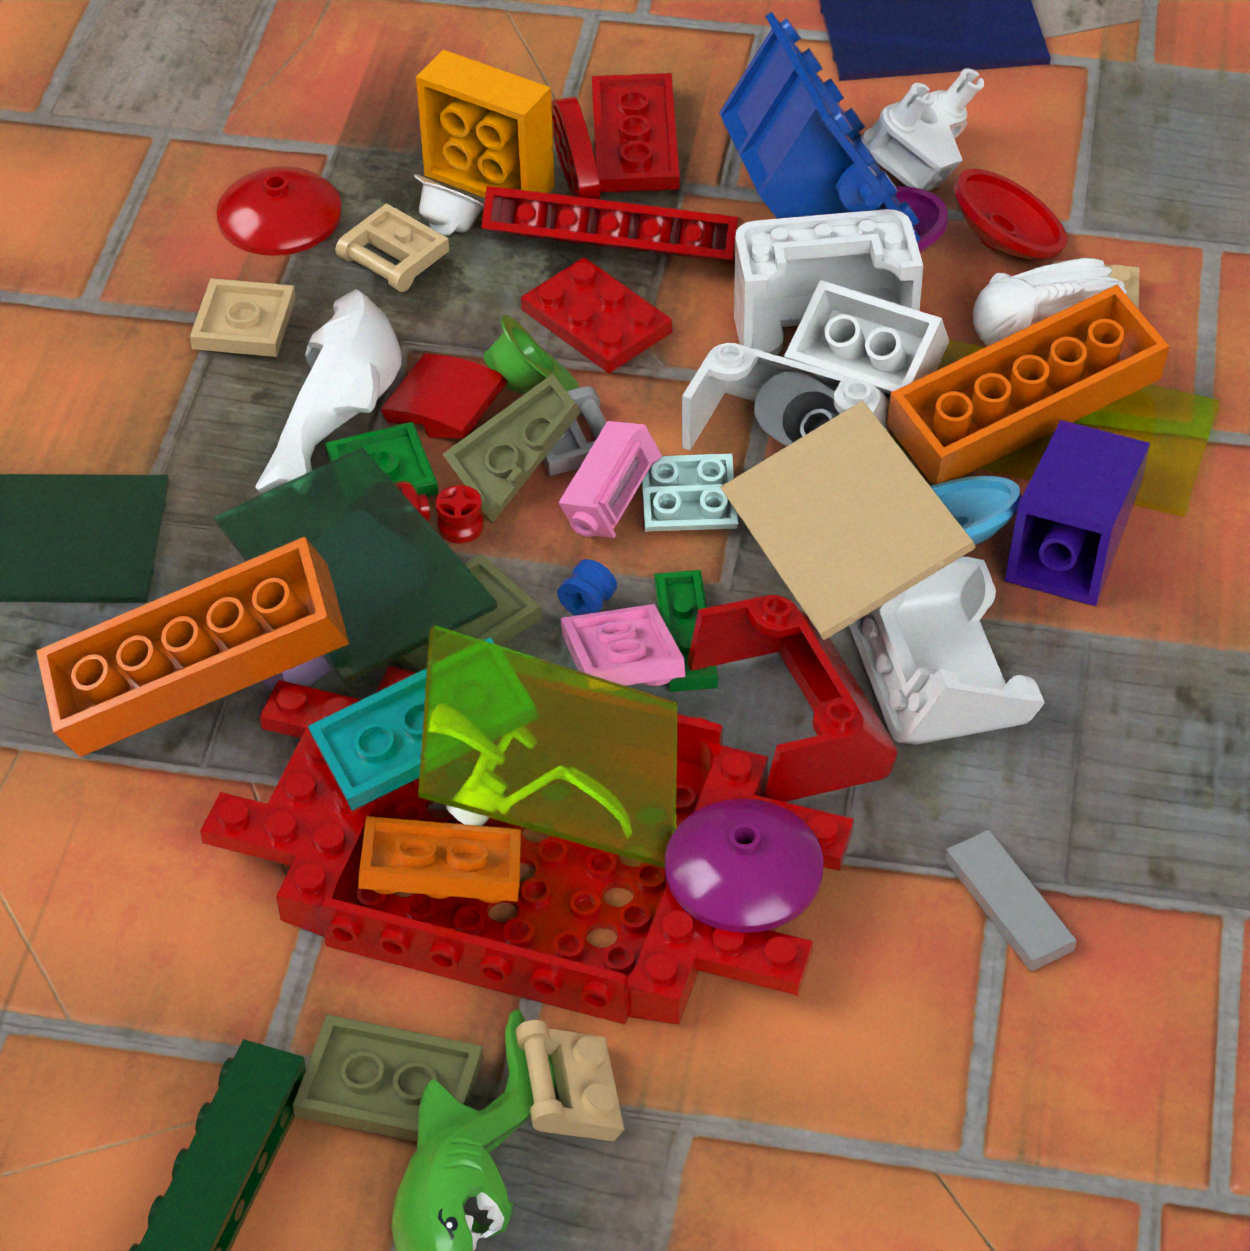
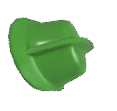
(523, 360)

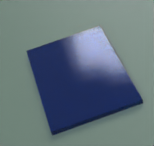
(931, 36)

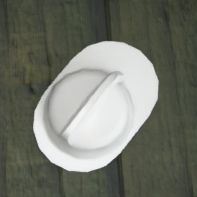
(446, 208)

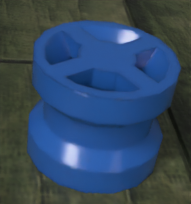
(587, 588)

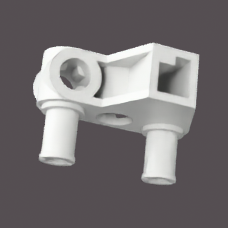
(919, 132)

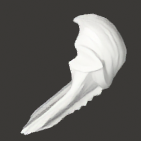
(1024, 299)

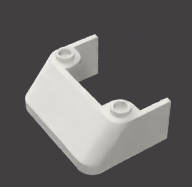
(744, 370)

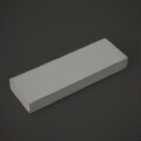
(1010, 900)

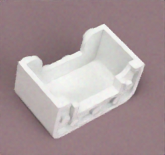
(787, 257)

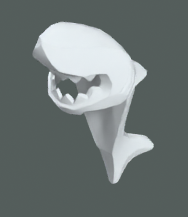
(351, 367)

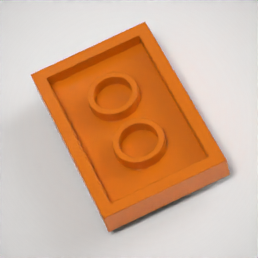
(440, 859)

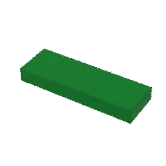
(678, 602)

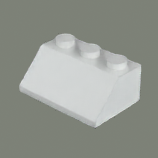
(868, 338)

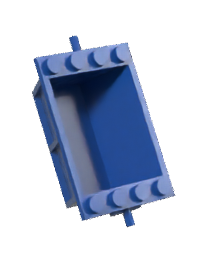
(799, 138)

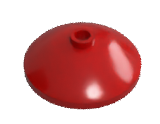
(279, 211)
(1008, 216)

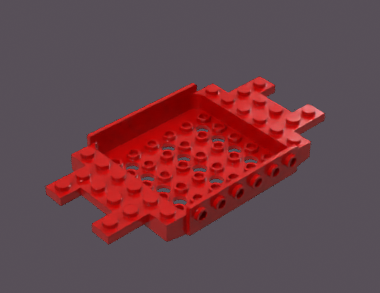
(546, 946)

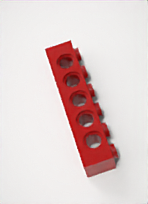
(610, 223)

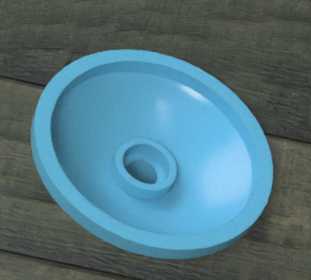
(980, 503)

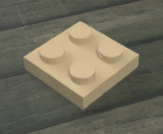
(243, 317)

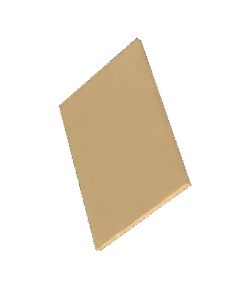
(846, 519)

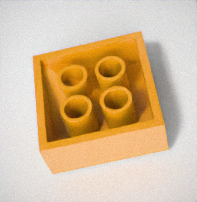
(484, 126)

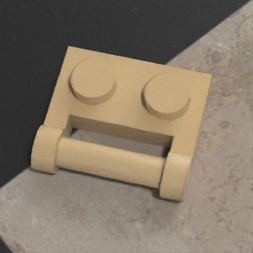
(398, 236)
(583, 1080)

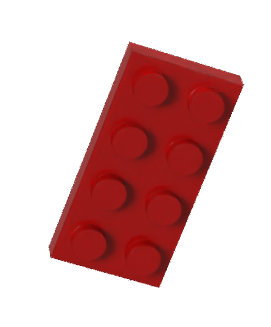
(635, 132)

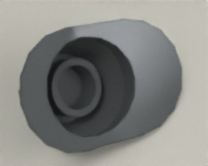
(793, 406)

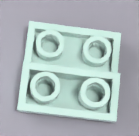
(687, 494)

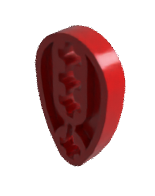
(574, 148)

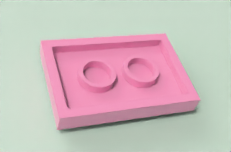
(624, 646)

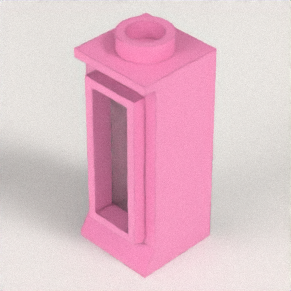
(609, 478)

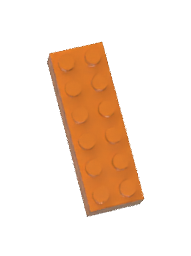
(1026, 385)
(191, 647)

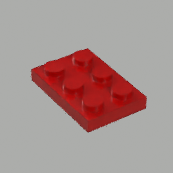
(596, 315)

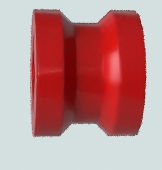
(459, 514)

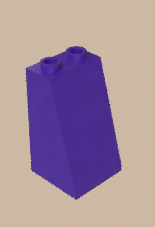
(1076, 512)

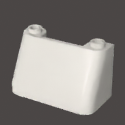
(935, 661)

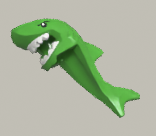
(456, 1162)

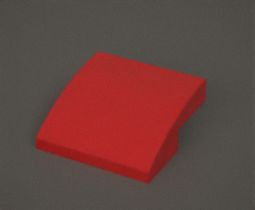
(444, 395)

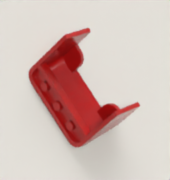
(850, 737)

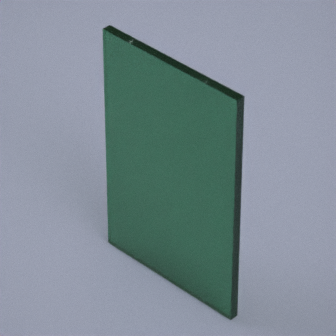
(79, 537)
(382, 556)

